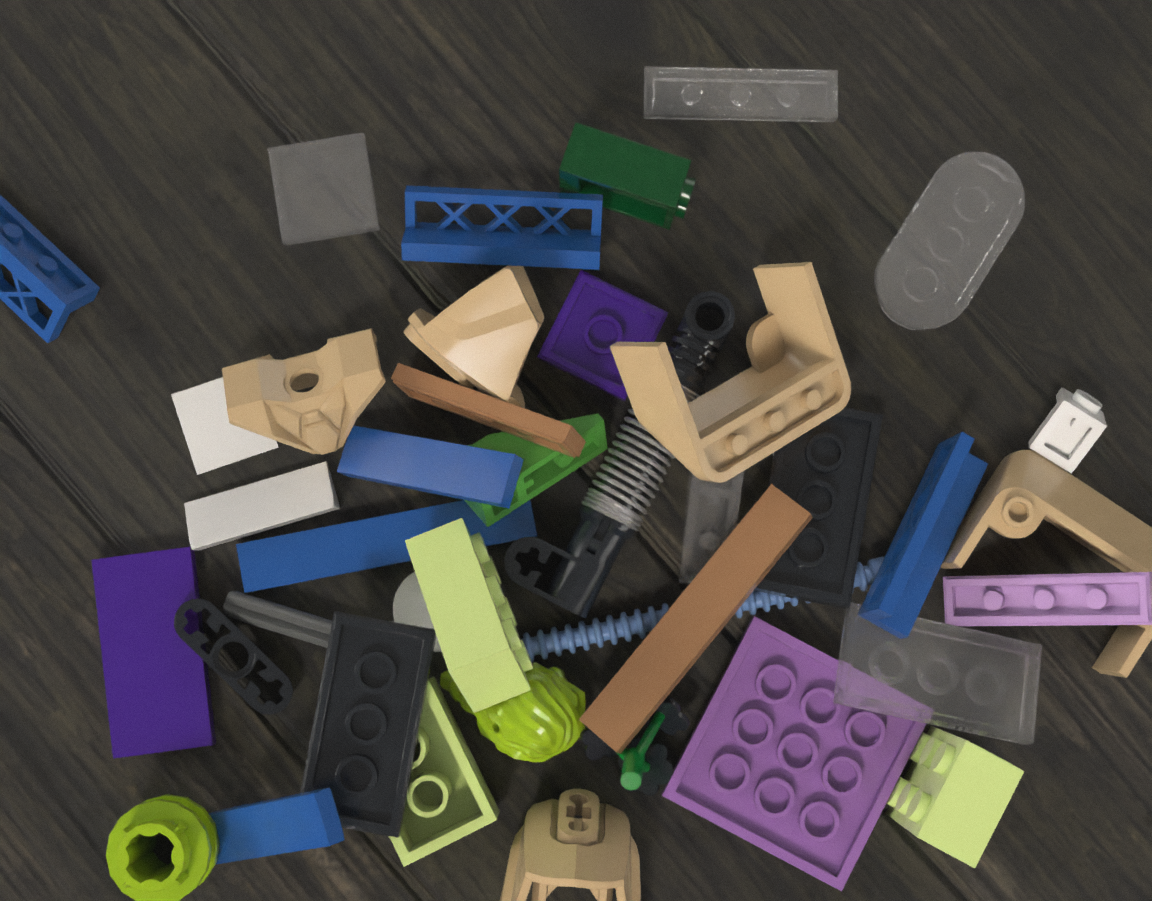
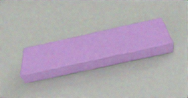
(1049, 599)

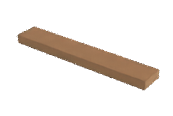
(695, 618)

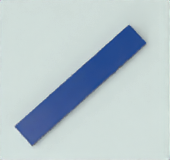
(364, 544)

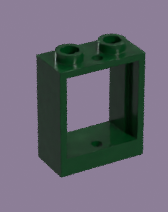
(628, 174)

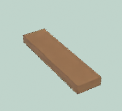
(489, 411)

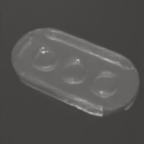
(949, 241)

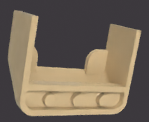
(787, 391)
(1034, 489)

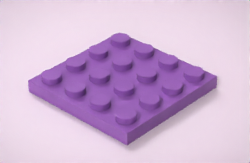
(787, 761)

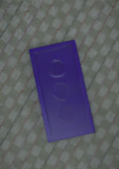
(151, 676)

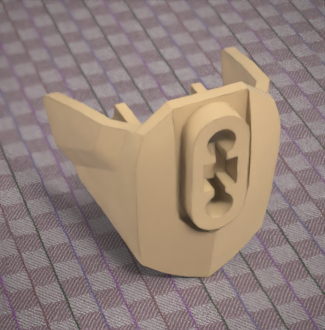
(484, 334)
(573, 851)

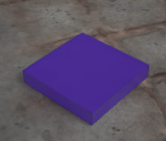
(591, 322)

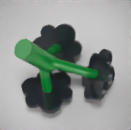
(642, 764)

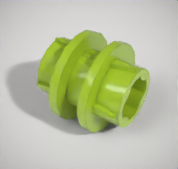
(132, 845)

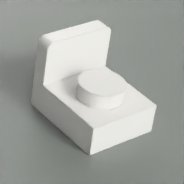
(1069, 429)

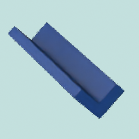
(502, 244)
(39, 272)
(924, 537)

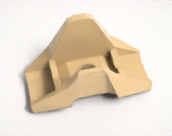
(314, 421)

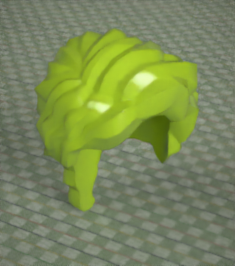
(532, 723)

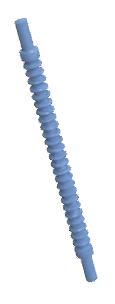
(644, 622)

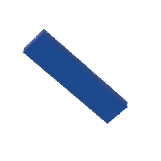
(431, 466)
(278, 826)

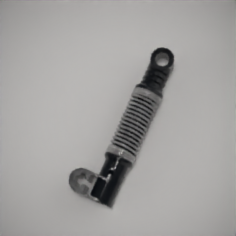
(613, 509)

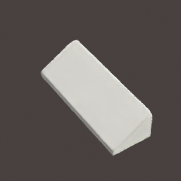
(260, 506)

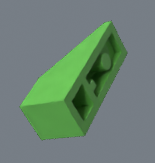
(540, 464)

